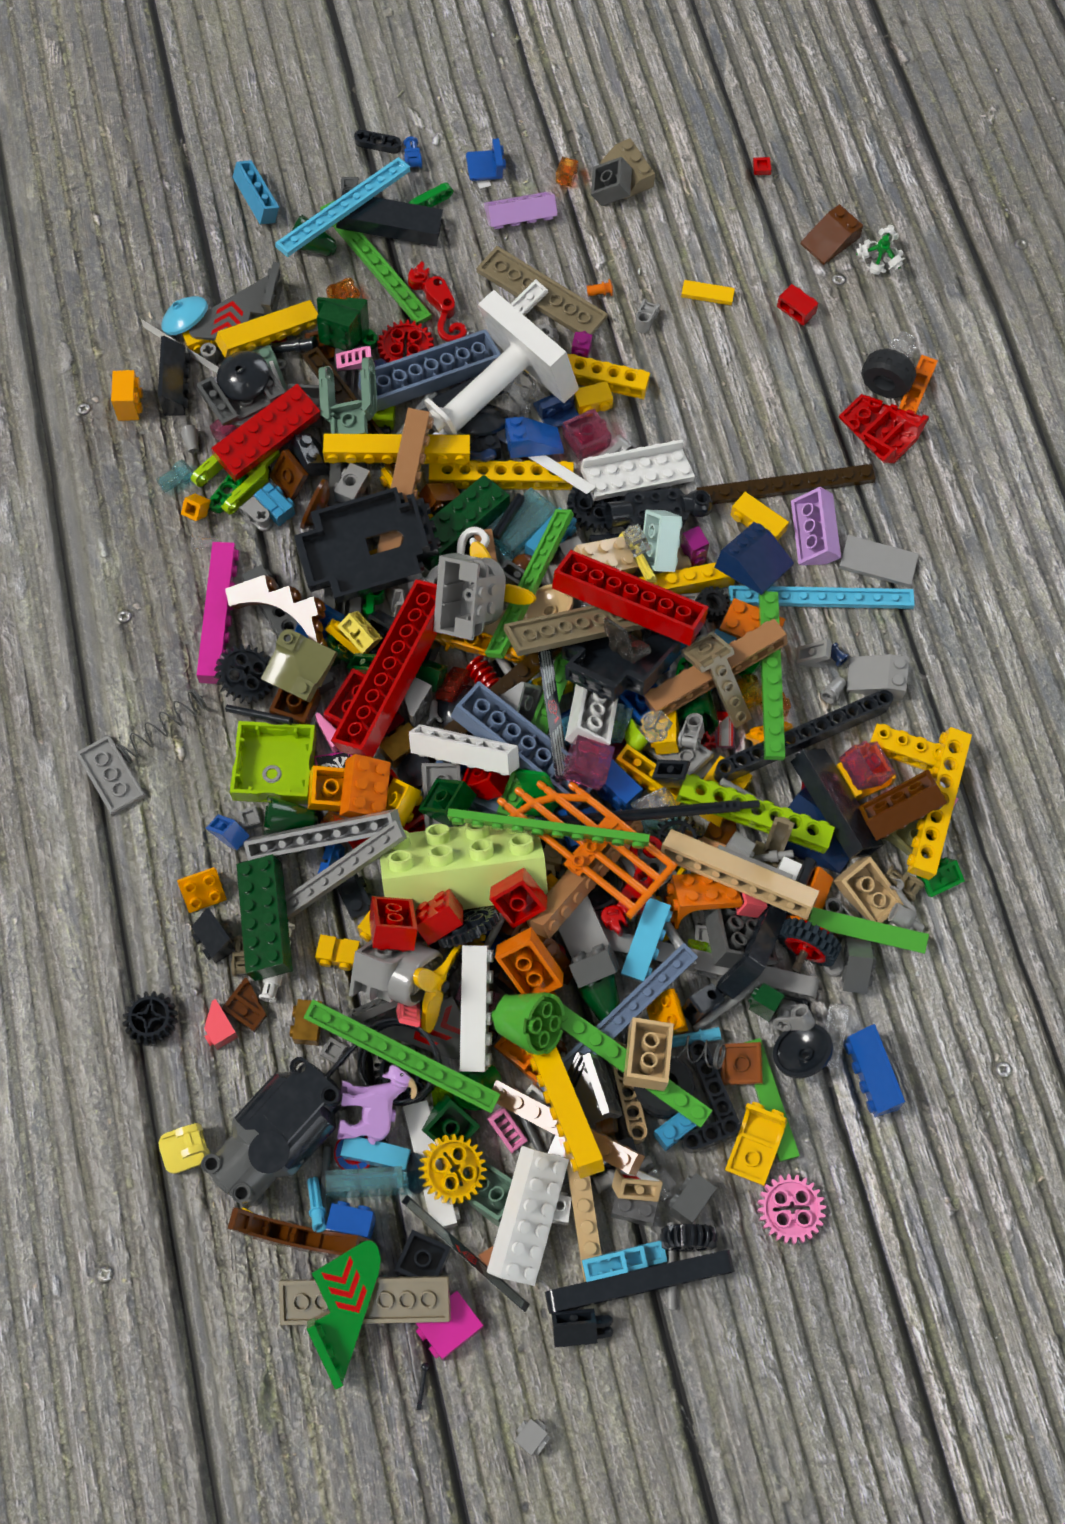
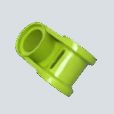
(634, 737)

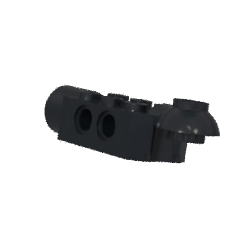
(633, 507)

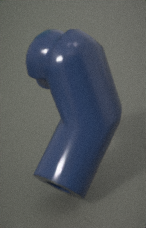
(483, 456)

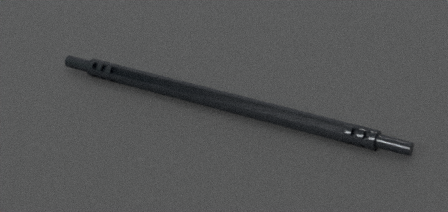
(667, 811)

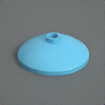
(184, 315)

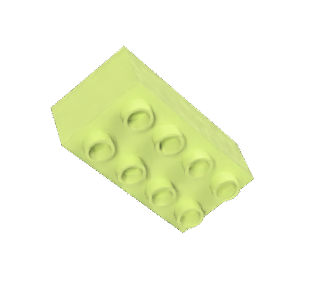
(460, 860)

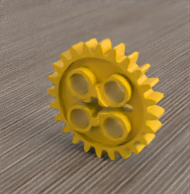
(436, 1178)

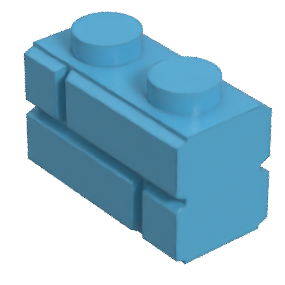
(277, 505)
(673, 1131)

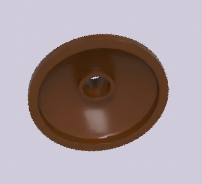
(318, 501)

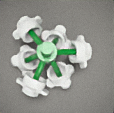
(872, 248)

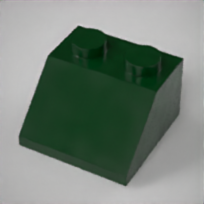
(446, 795)
(449, 1119)

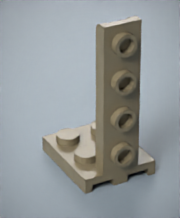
(712, 654)
(776, 839)

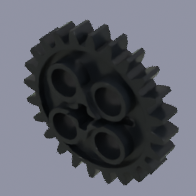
(577, 499)
(239, 688)
(474, 924)

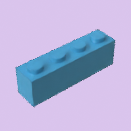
(255, 192)

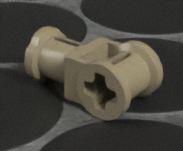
(909, 882)
(238, 961)

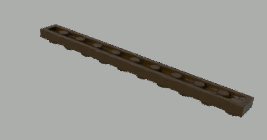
(316, 360)
(791, 483)
(522, 672)

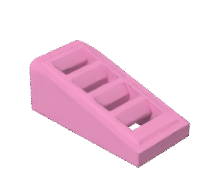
(355, 353)
(327, 730)
(502, 1111)

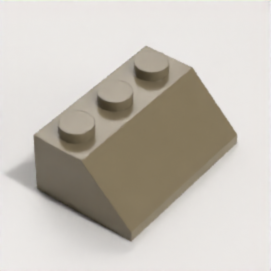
(642, 173)

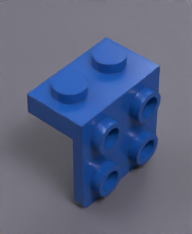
(486, 164)

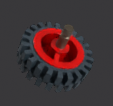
(809, 943)

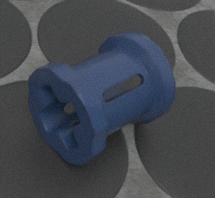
(838, 655)

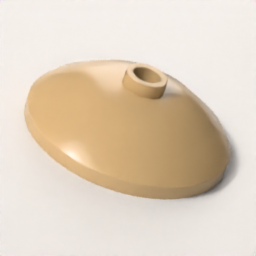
(549, 602)

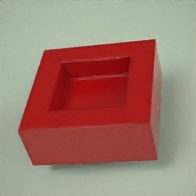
(761, 165)

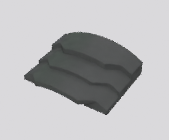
(238, 412)

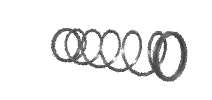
(197, 698)
(715, 1062)

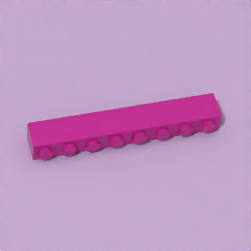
(217, 609)

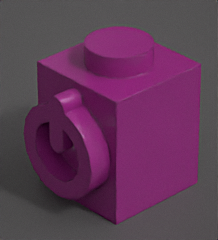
(582, 344)

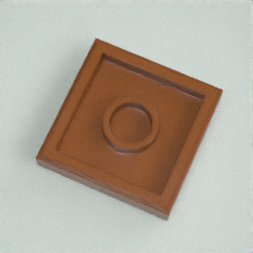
(742, 1064)

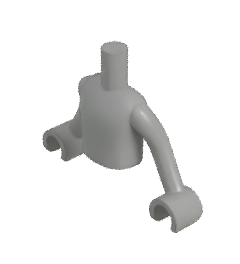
(901, 915)

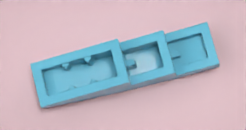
(623, 1261)

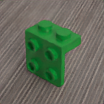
(528, 782)

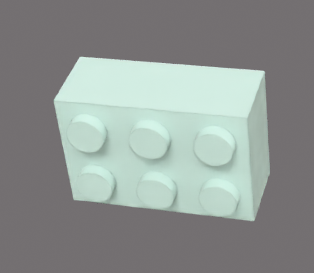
(662, 534)

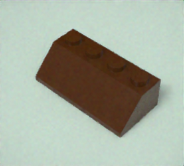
(902, 805)

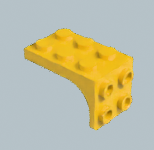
(757, 1143)

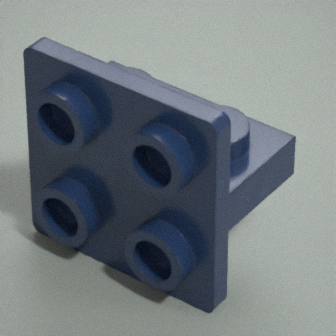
(554, 411)

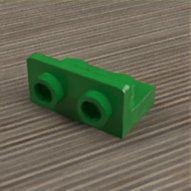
(947, 876)

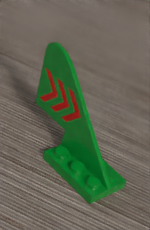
(347, 1290)

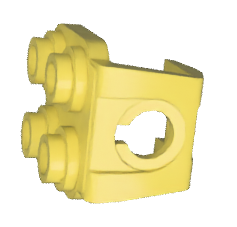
(183, 1148)

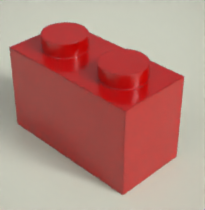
(797, 304)

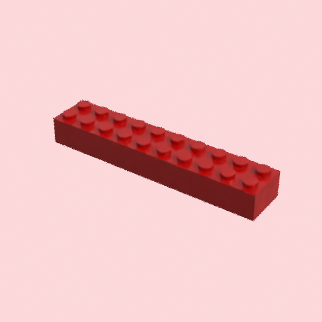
(389, 674)

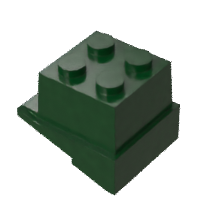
(342, 322)

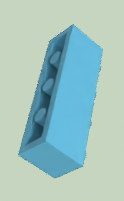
(645, 940)

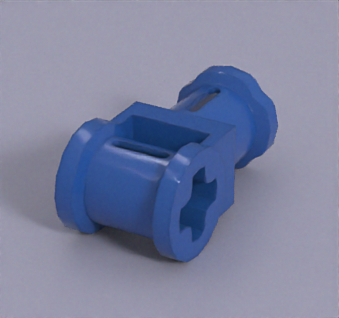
(412, 153)

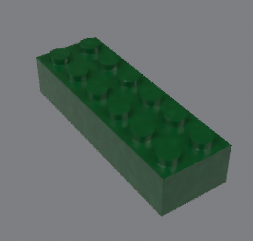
(474, 507)
(264, 918)

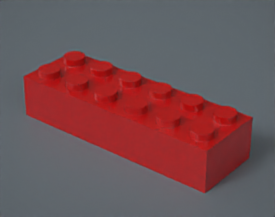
(266, 432)

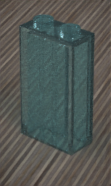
(525, 524)
(366, 1182)

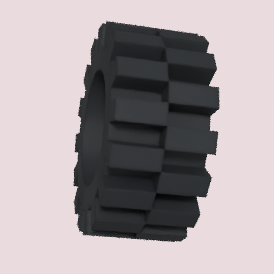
(719, 598)

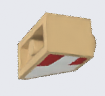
(636, 1186)

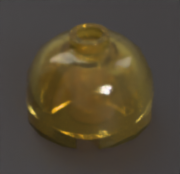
(750, 689)

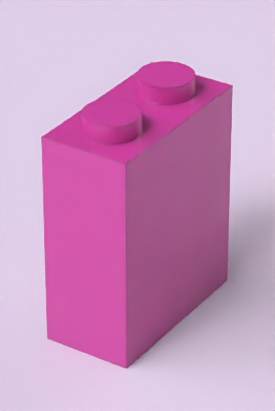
(449, 1336)

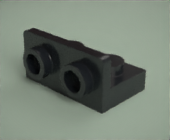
(355, 897)

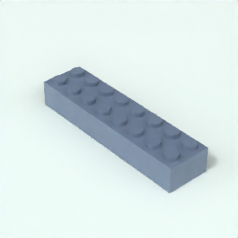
(433, 369)
(493, 719)

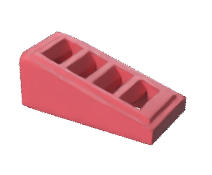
(408, 1015)

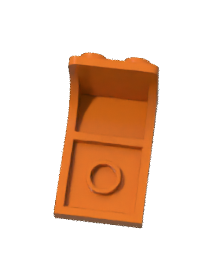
(695, 893)

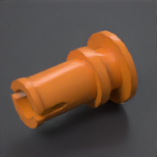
(602, 288)

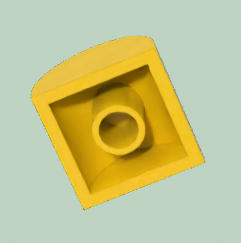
(404, 798)

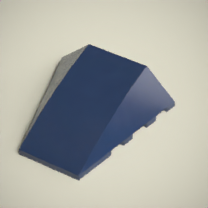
(835, 856)

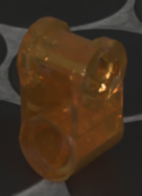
(342, 290)

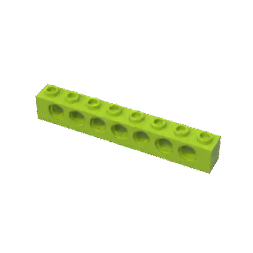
(823, 831)

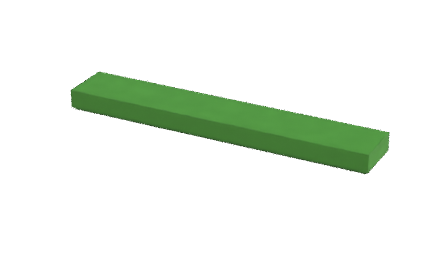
(869, 930)
(770, 1098)

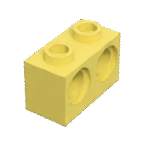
(360, 632)

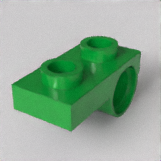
(371, 601)

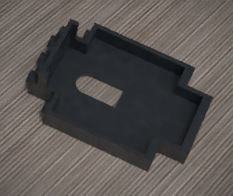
(338, 551)
(609, 675)

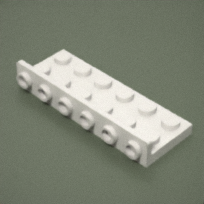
(637, 470)

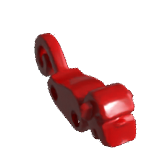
(439, 297)
(615, 915)

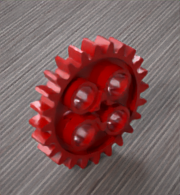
(390, 343)

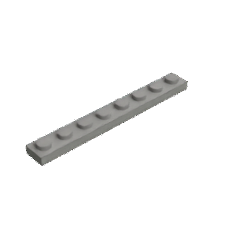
(344, 868)

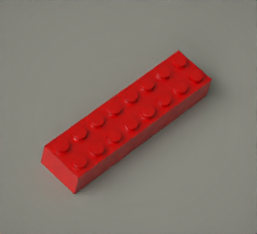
(630, 597)

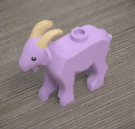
(375, 1104)

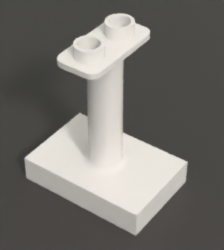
(524, 349)

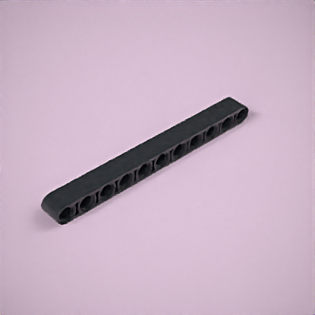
(811, 730)

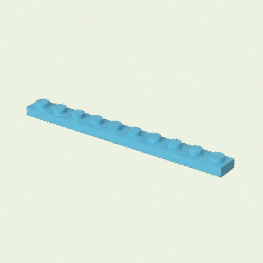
(342, 207)
(830, 597)

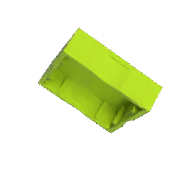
(279, 745)

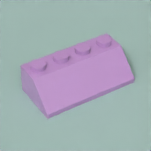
(521, 209)
(815, 528)

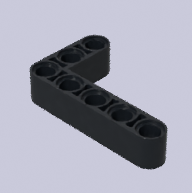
(756, 953)
(713, 1100)

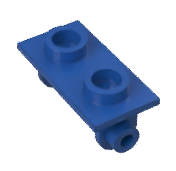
(332, 854)

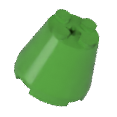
(530, 1021)

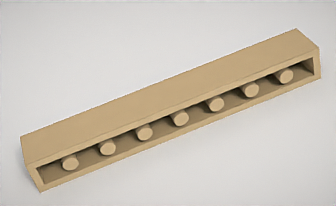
(740, 874)

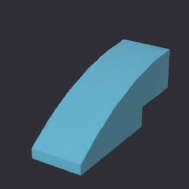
(380, 1154)

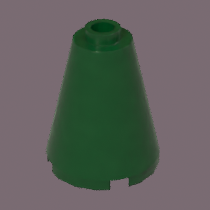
(321, 245)
(705, 707)
(286, 815)
(601, 996)

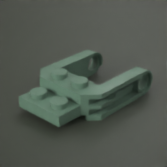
(353, 415)

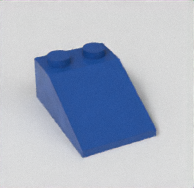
(531, 438)

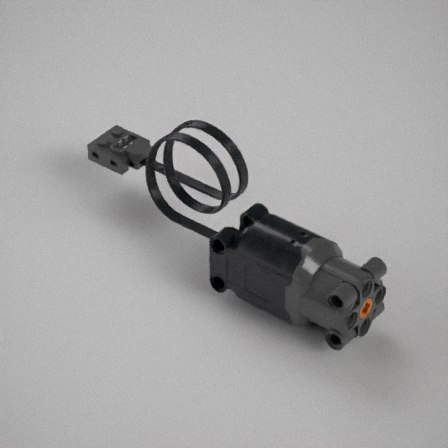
(302, 1110)

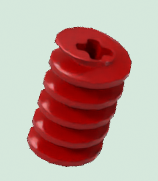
(479, 672)

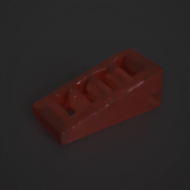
(454, 682)

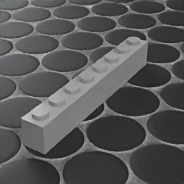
(319, 835)

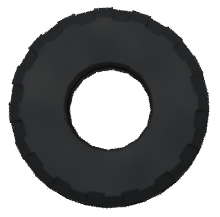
(888, 373)
(653, 1106)

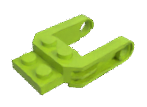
(257, 479)

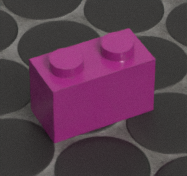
(695, 546)

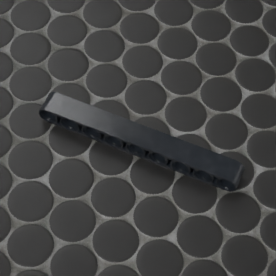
(639, 1281)

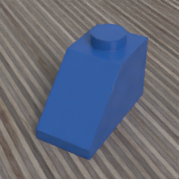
(228, 831)

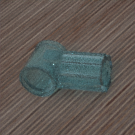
(178, 474)

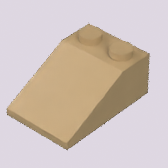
(867, 889)

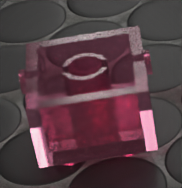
(587, 434)
(588, 762)
(867, 765)

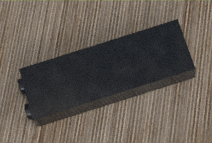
(395, 221)
(835, 802)

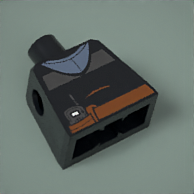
(702, 1003)

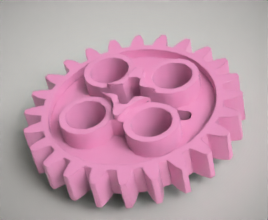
(793, 1228)

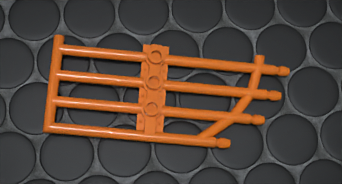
(585, 854)

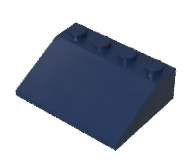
(754, 559)

